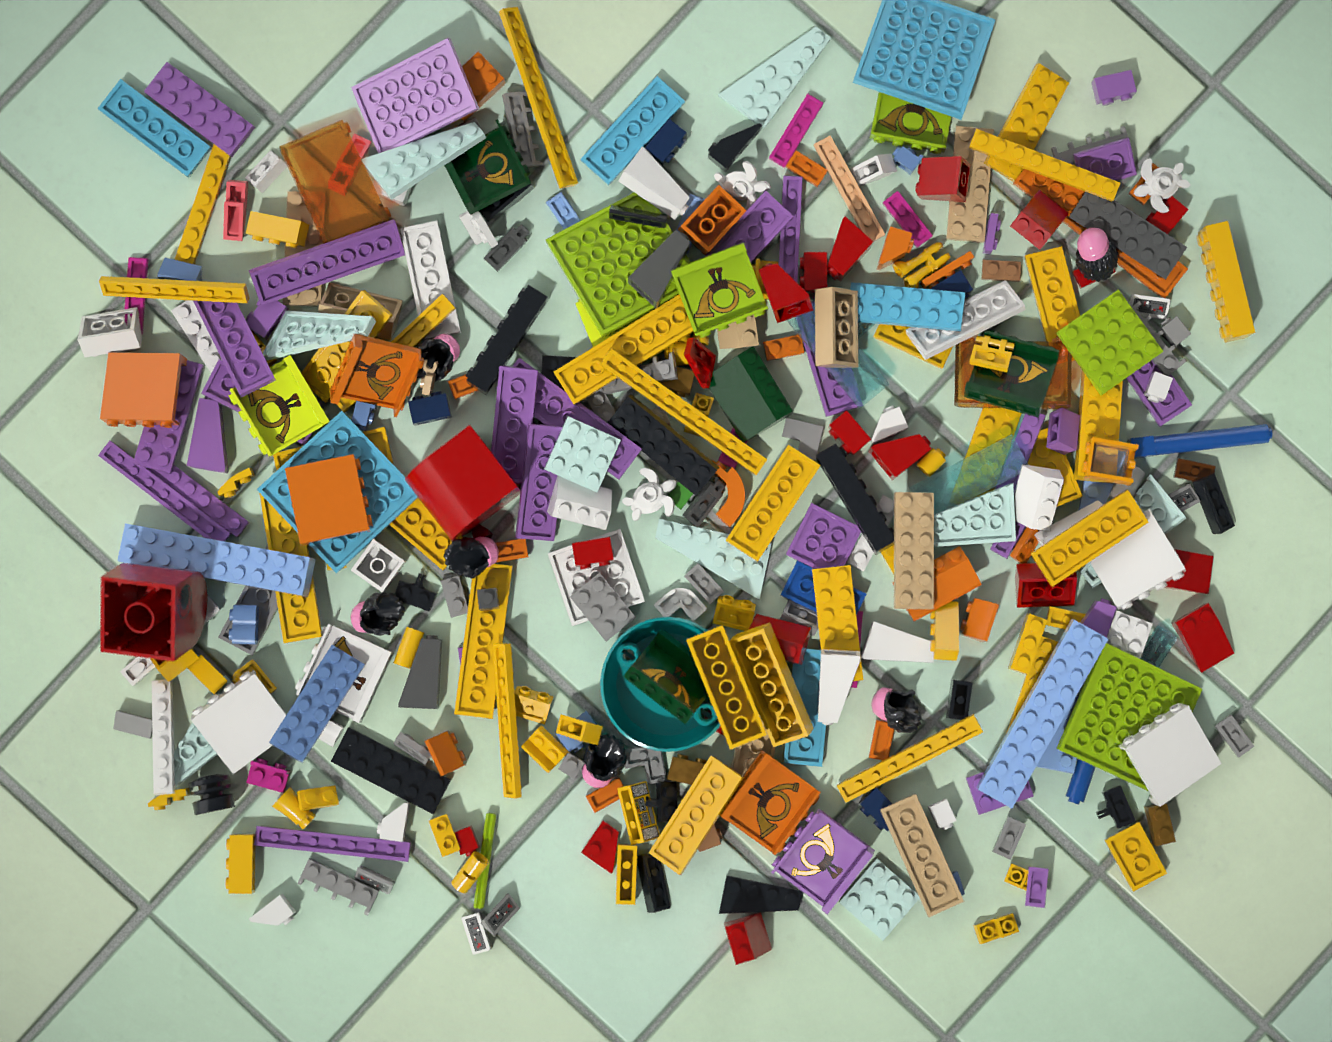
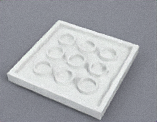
(619, 575)

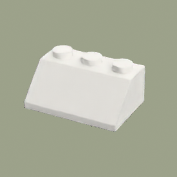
(109, 332)
(1037, 496)
(580, 504)

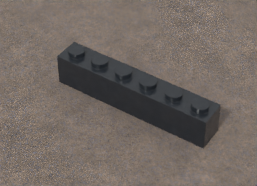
(507, 339)
(855, 498)

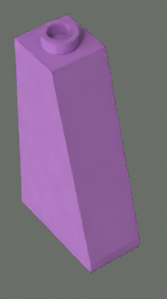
(208, 438)
(1100, 616)

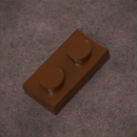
(1192, 470)

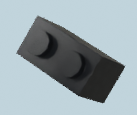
(959, 699)

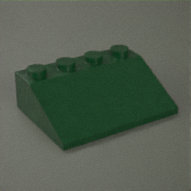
(748, 395)

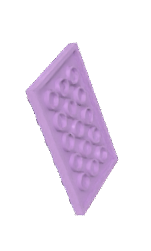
(415, 97)

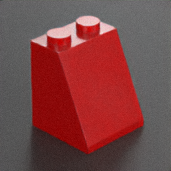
(943, 179)
(1039, 219)
(848, 249)
(784, 293)
(900, 454)
(747, 938)

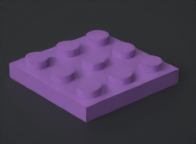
(823, 539)

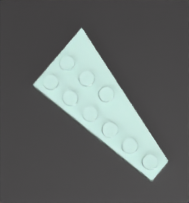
(770, 84)
(410, 163)
(311, 330)
(1164, 510)
(978, 521)
(715, 554)
(193, 751)

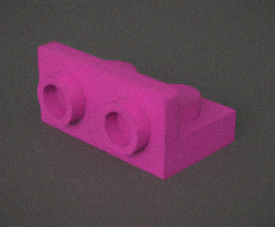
(267, 775)

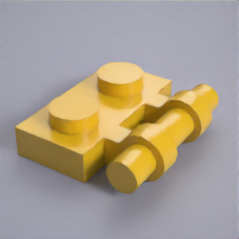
(989, 357)

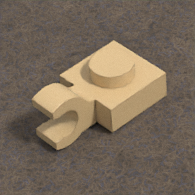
(427, 382)

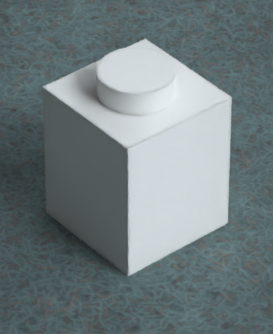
(1158, 387)
(942, 814)

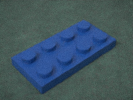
(800, 588)

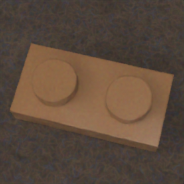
(1001, 270)

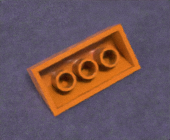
(952, 579)

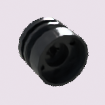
(211, 794)

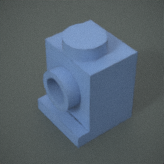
(906, 159)
(363, 415)

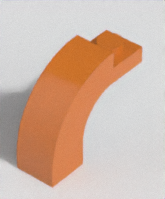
(736, 495)

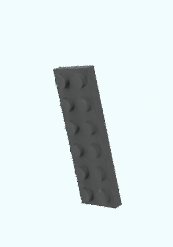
(1130, 233)

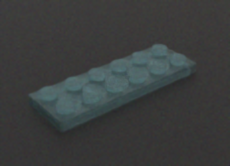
(859, 383)
(973, 475)

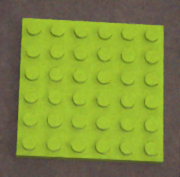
(601, 256)
(1114, 704)

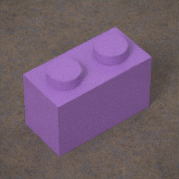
(1114, 87)
(266, 318)
(1063, 431)

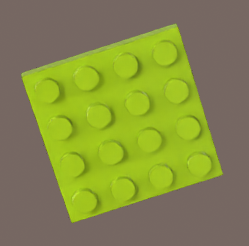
(1109, 342)

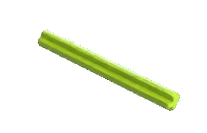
(486, 850)

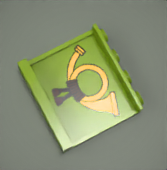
(909, 125)
(719, 290)

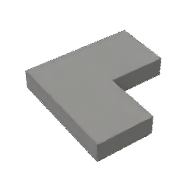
(806, 433)
(651, 759)

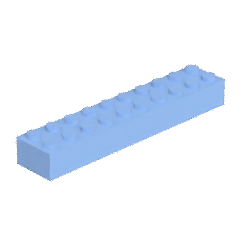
(217, 559)
(1042, 713)

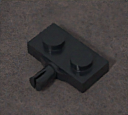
(415, 593)
(1117, 807)

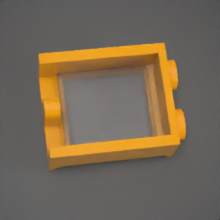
(1109, 461)

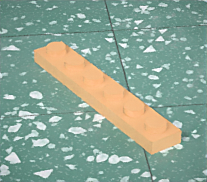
(848, 188)

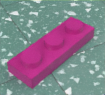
(907, 218)

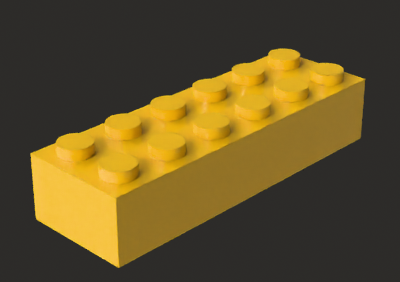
(1225, 281)
(1097, 419)
(771, 684)
(726, 687)

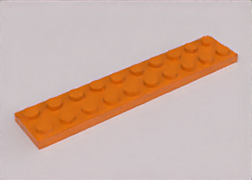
(1068, 198)

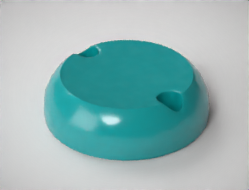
(636, 713)

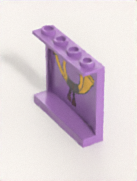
(823, 859)

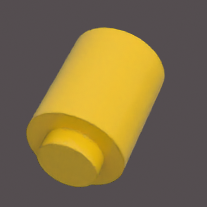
(931, 462)

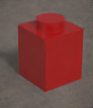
(467, 841)

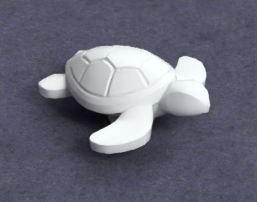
(743, 184)
(1160, 184)
(651, 496)

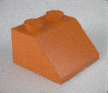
(895, 247)
(979, 619)
(445, 752)

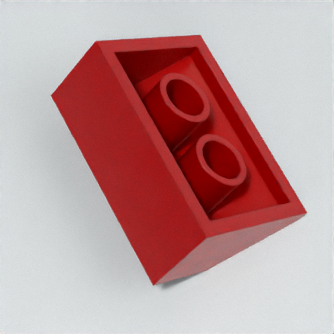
(1035, 590)
(790, 636)

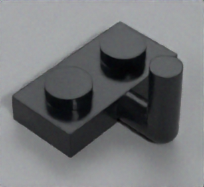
(666, 800)

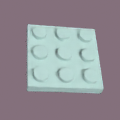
(582, 454)
(879, 899)

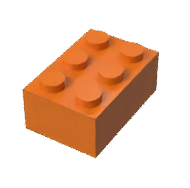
(482, 79)
(712, 219)

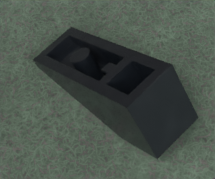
(730, 148)
(498, 207)

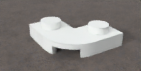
(680, 598)

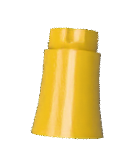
(289, 806)

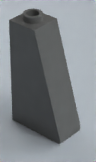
(655, 274)
(424, 676)

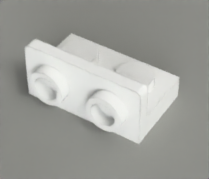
(478, 228)

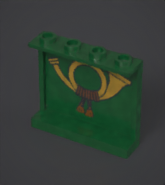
(488, 170)
(1024, 384)
(669, 676)

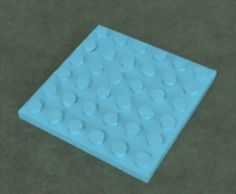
(925, 53)
(384, 487)

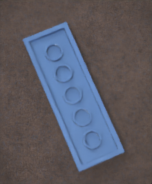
(317, 703)

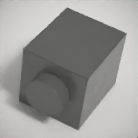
(488, 599)

